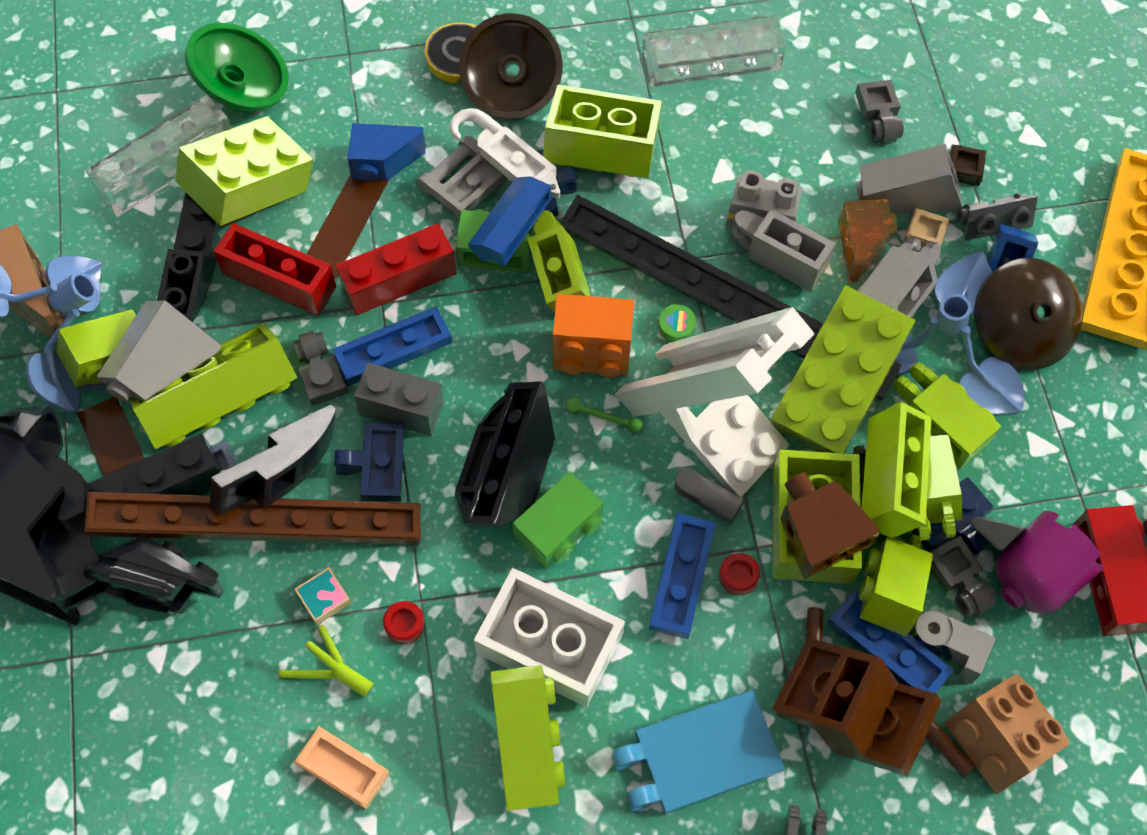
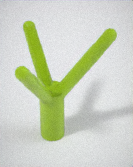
(335, 662)

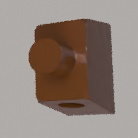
(824, 525)

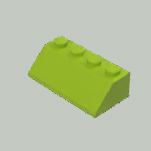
(223, 383)

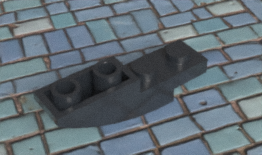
(191, 261)
(275, 472)

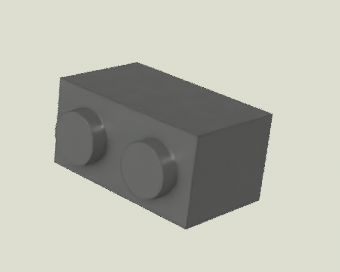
(399, 398)

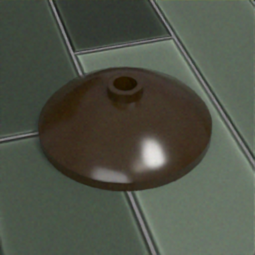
(505, 42)
(1009, 317)

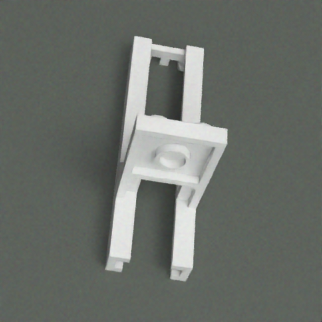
(723, 369)

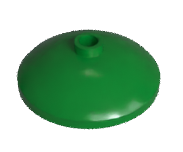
(236, 67)

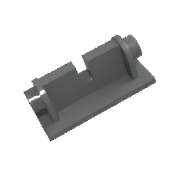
(984, 218)

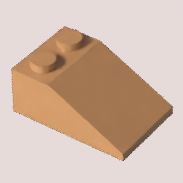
(27, 275)

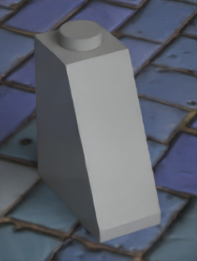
(913, 181)
(155, 352)

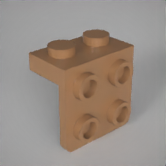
(1007, 733)

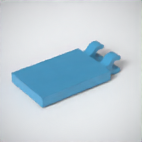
(701, 754)

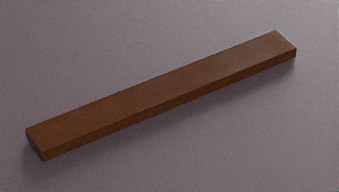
(283, 520)

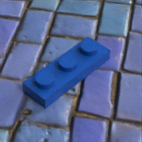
(393, 344)
(682, 576)
(904, 656)

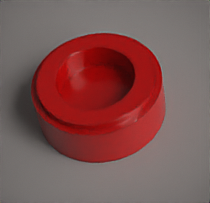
(739, 574)
(404, 622)

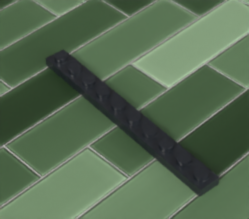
(681, 270)

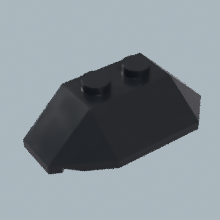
(507, 457)

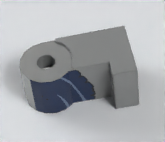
(954, 642)

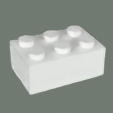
(551, 629)

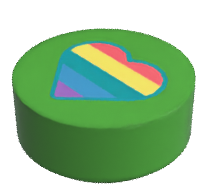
(676, 323)

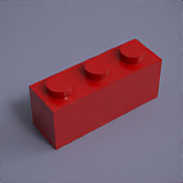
(275, 269)
(397, 269)
(1122, 585)

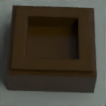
(968, 164)

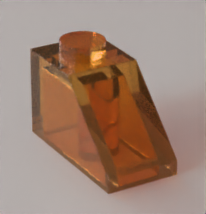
(865, 233)

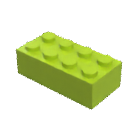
(842, 372)

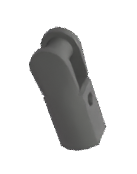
(707, 494)

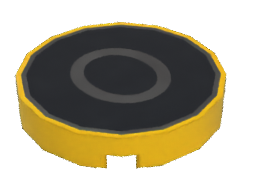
(444, 50)

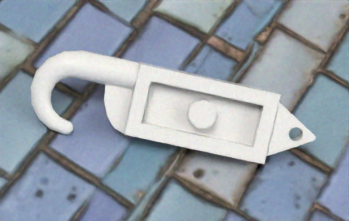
(506, 150)

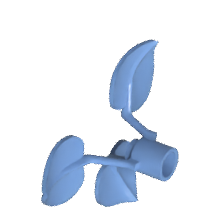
(71, 290)
(994, 382)

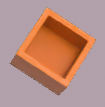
(592, 335)

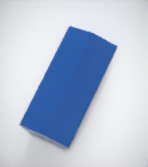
(511, 220)

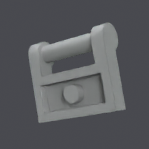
(469, 185)

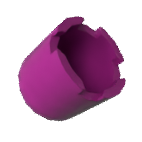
(1046, 565)

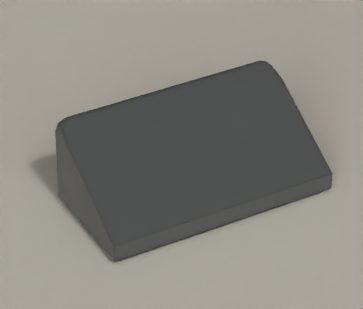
(997, 532)

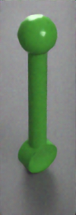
(574, 407)

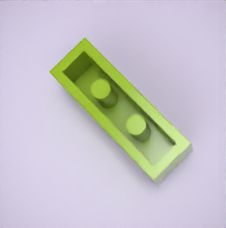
(897, 469)
(527, 737)

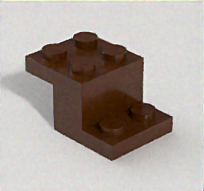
(857, 706)

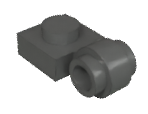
(880, 102)
(320, 375)
(956, 567)

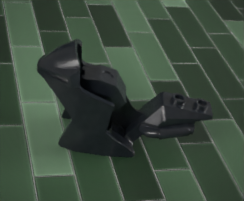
(44, 542)

